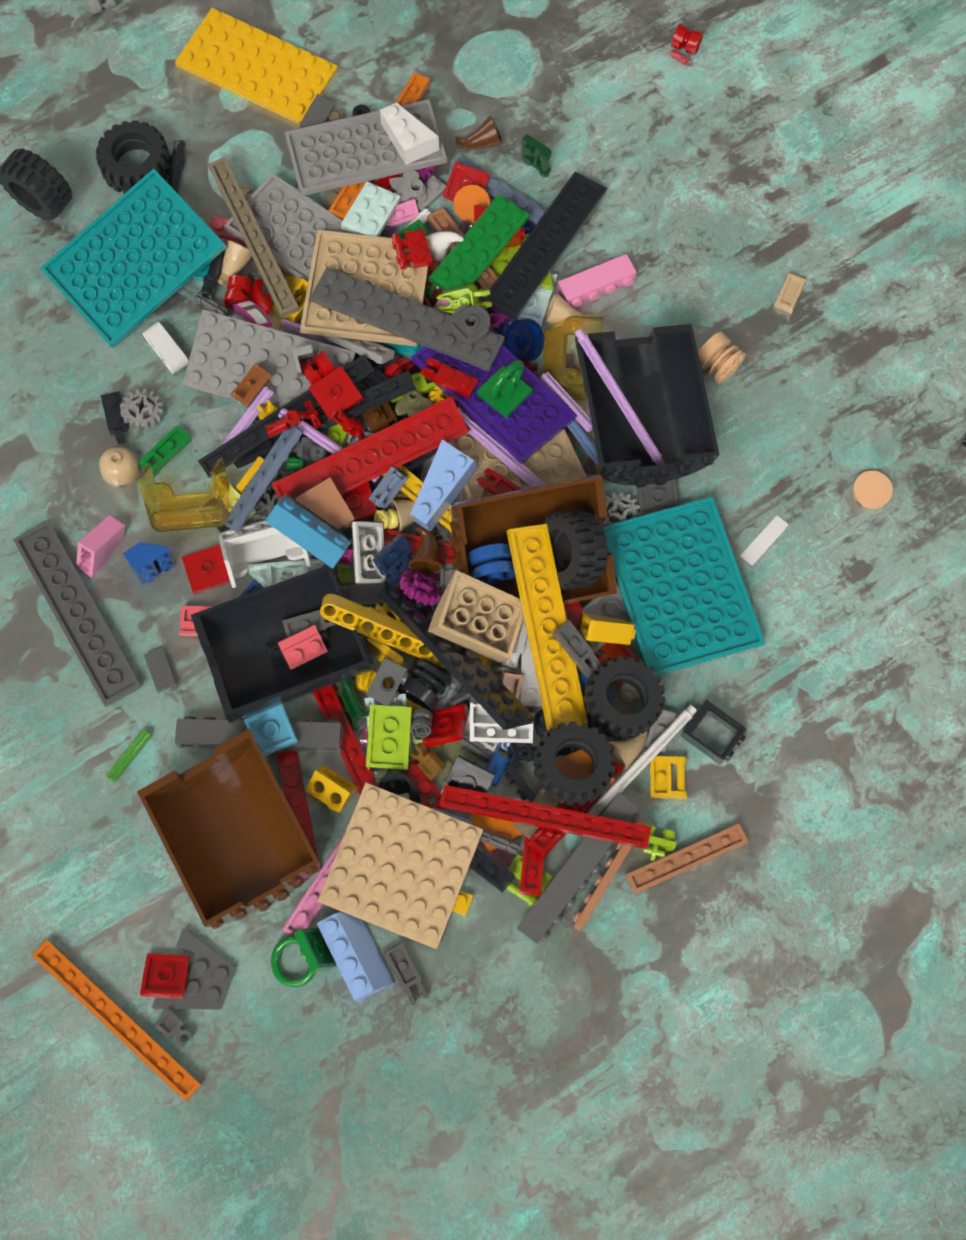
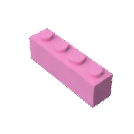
(597, 281)

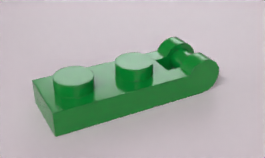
(166, 450)

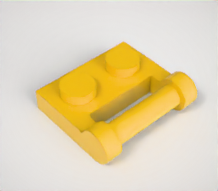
(661, 777)

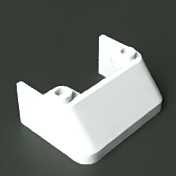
(254, 545)

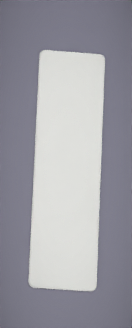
(764, 540)

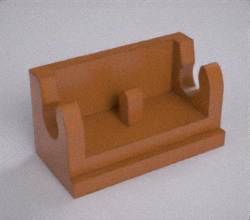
(251, 385)

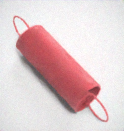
(676, 55)

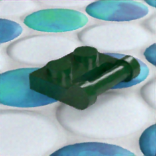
(533, 152)
(351, 704)

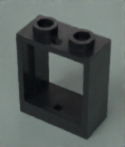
(722, 717)

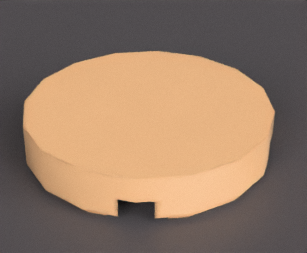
(872, 489)

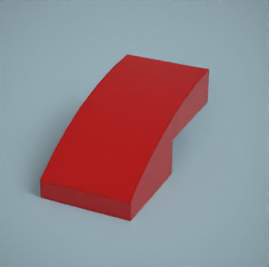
(259, 298)

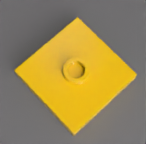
(381, 650)

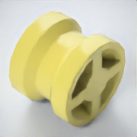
(388, 518)

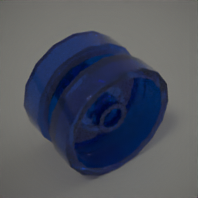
(522, 338)

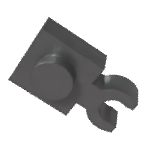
(171, 1026)

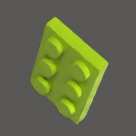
(389, 737)

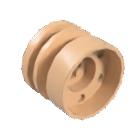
(723, 360)

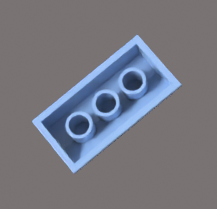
(355, 955)

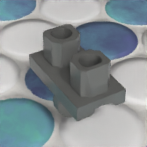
(309, 450)

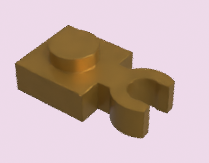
(429, 762)

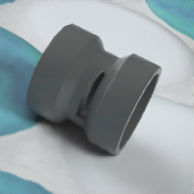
(421, 723)

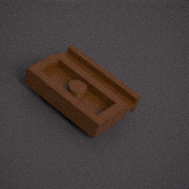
(379, 417)

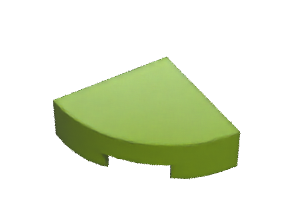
(346, 575)

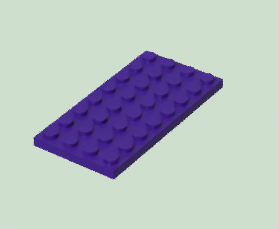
(529, 426)

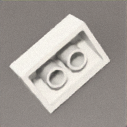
(367, 543)

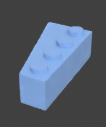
(442, 484)

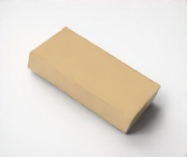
(790, 292)

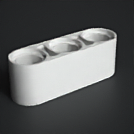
(165, 347)

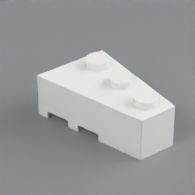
(408, 134)
(485, 729)

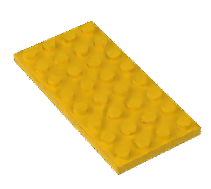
(256, 65)

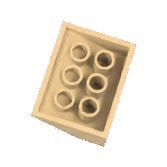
(478, 617)

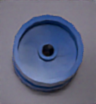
(492, 563)

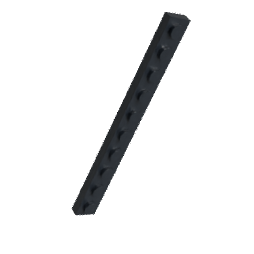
(372, 398)
(257, 434)

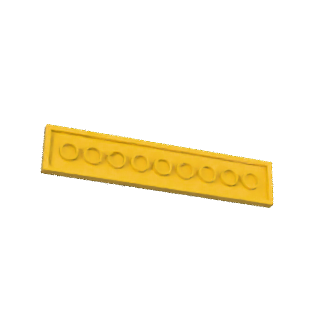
(543, 614)

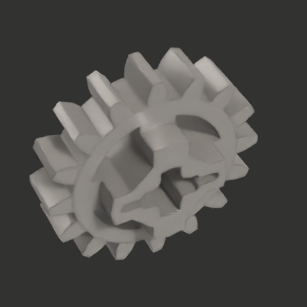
(133, 405)
(623, 506)

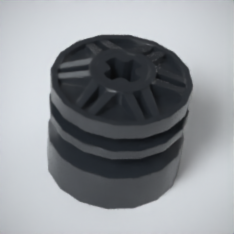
(424, 684)

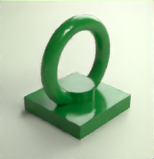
(505, 389)
(313, 952)

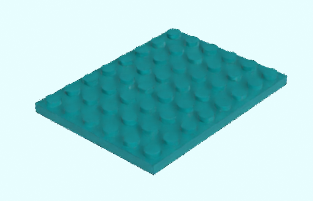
(133, 258)
(682, 587)

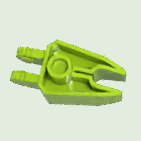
(463, 296)

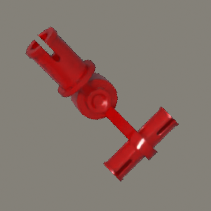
(294, 419)
(351, 425)

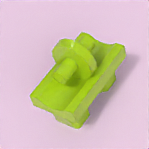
(665, 843)

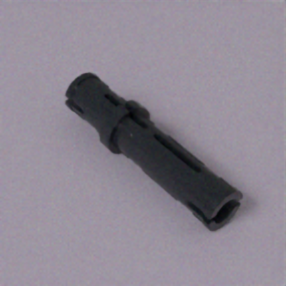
(177, 160)
(211, 279)

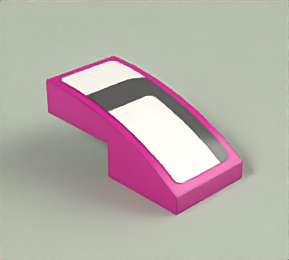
(253, 313)

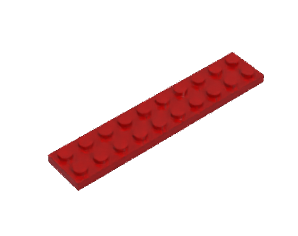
(379, 451)

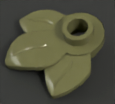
(412, 406)

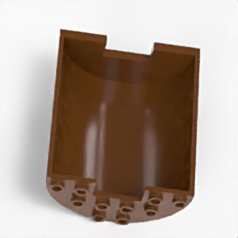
(488, 518)
(230, 832)

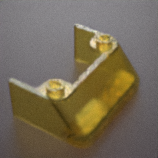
(556, 352)
(186, 511)

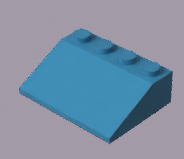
(308, 530)

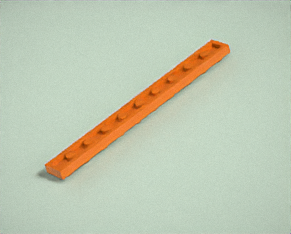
(411, 93)
(117, 1020)

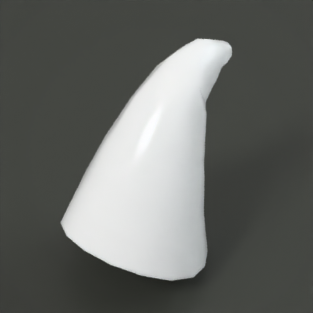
(440, 243)

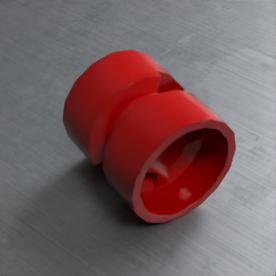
(687, 39)
(237, 291)
(319, 361)

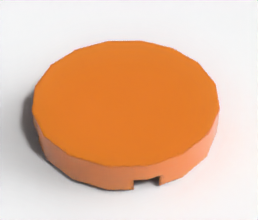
(467, 198)

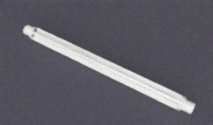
(643, 761)

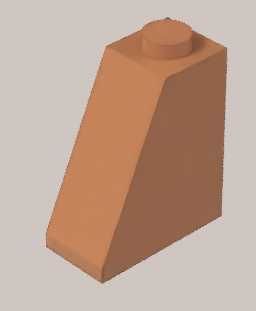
(328, 504)

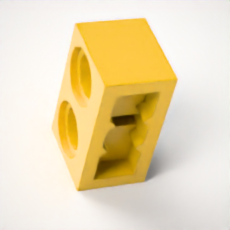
(333, 784)

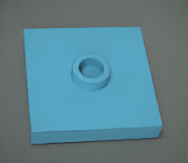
(271, 729)

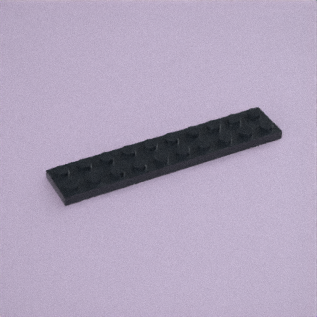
(545, 245)
(460, 662)

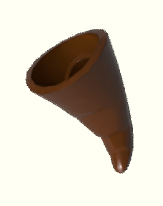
(483, 137)
(428, 556)

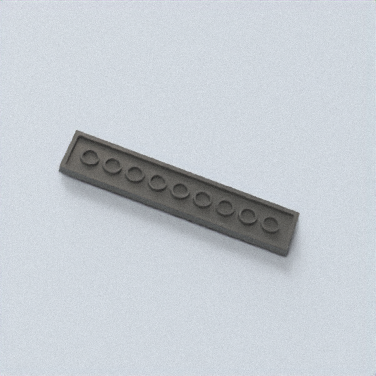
(402, 318)
(77, 613)

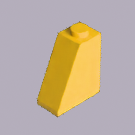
(606, 629)

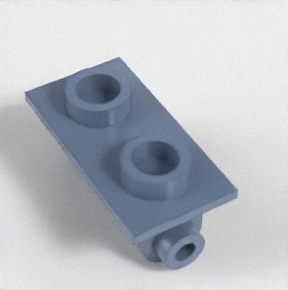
(388, 488)

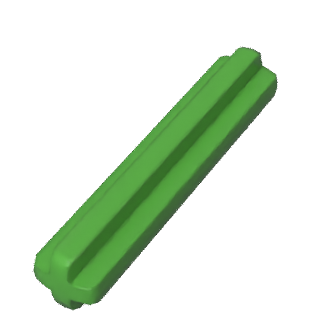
(128, 755)

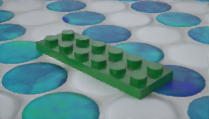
(480, 245)

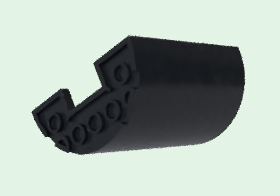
(668, 395)
(235, 647)

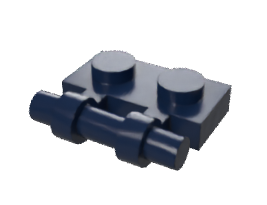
(391, 556)

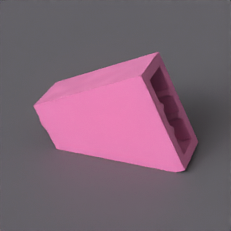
(98, 545)

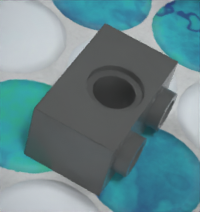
(385, 694)

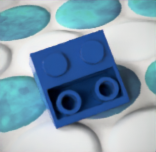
(149, 561)

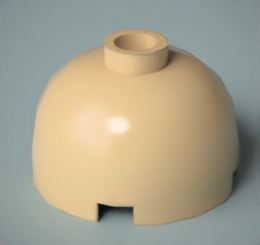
(119, 466)

